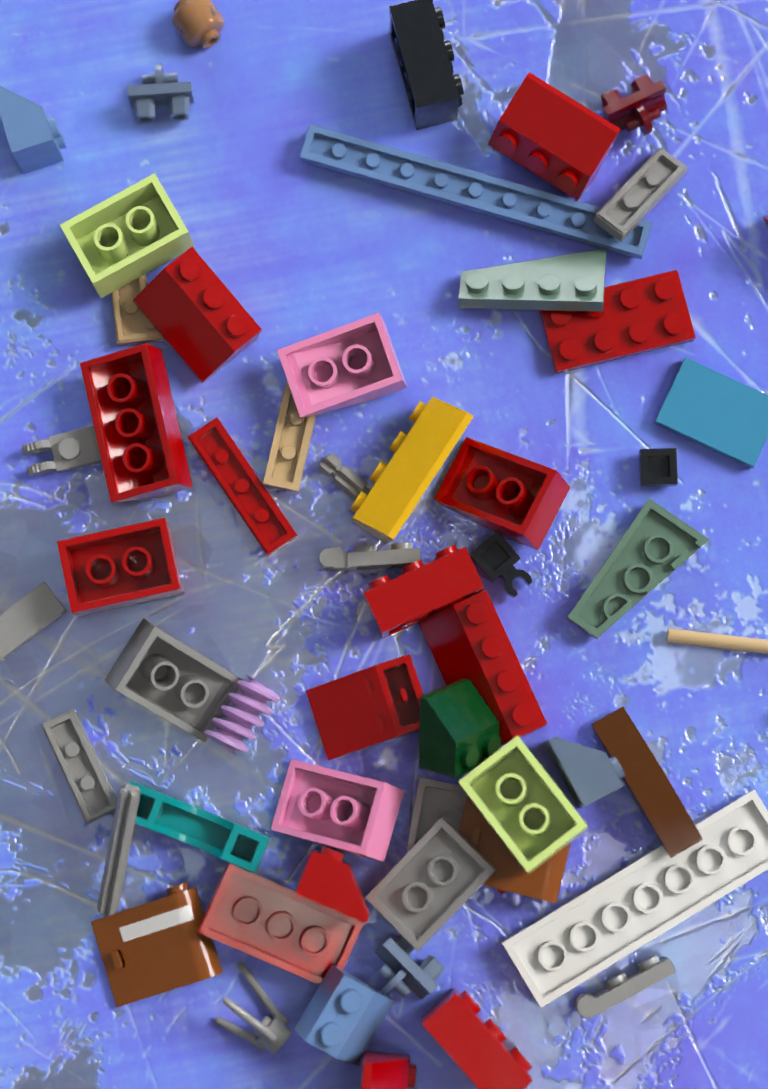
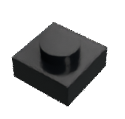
(658, 467)

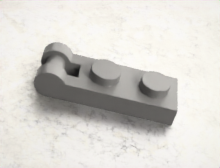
(622, 987)

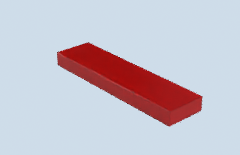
(242, 486)

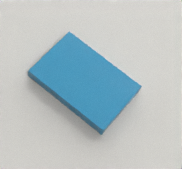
(716, 412)

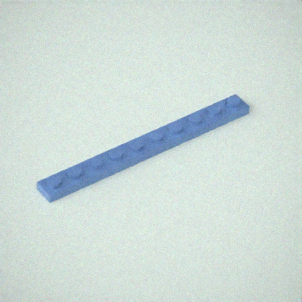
(466, 189)

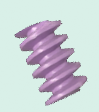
(242, 715)

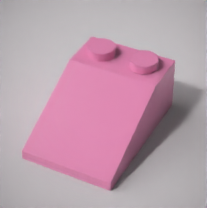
(342, 367)
(337, 810)

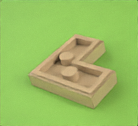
(130, 322)

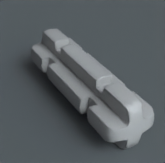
(343, 476)

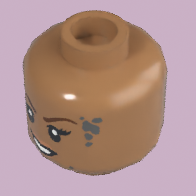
(198, 22)

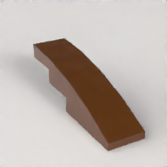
(647, 782)

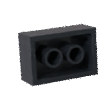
(425, 62)

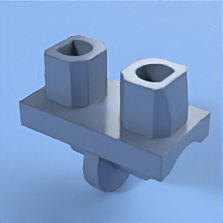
(160, 90)
(403, 972)

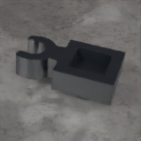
(497, 559)

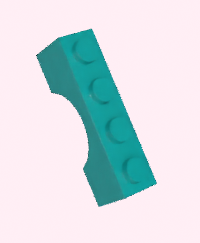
(200, 828)

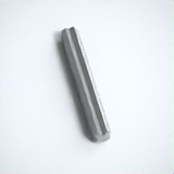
(118, 849)

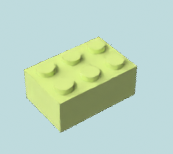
(127, 235)
(523, 804)

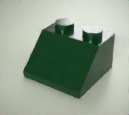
(456, 729)

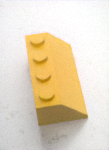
(410, 468)

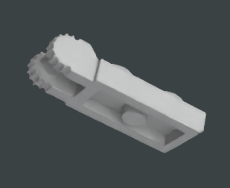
(69, 450)
(368, 558)

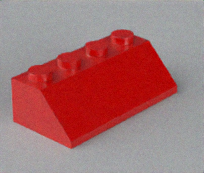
(136, 424)
(474, 646)

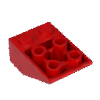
(367, 707)

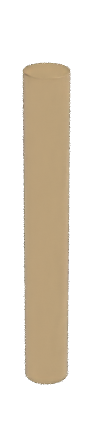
(717, 641)

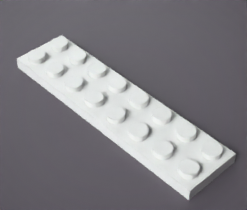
(641, 901)

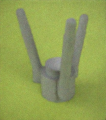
(269, 1032)

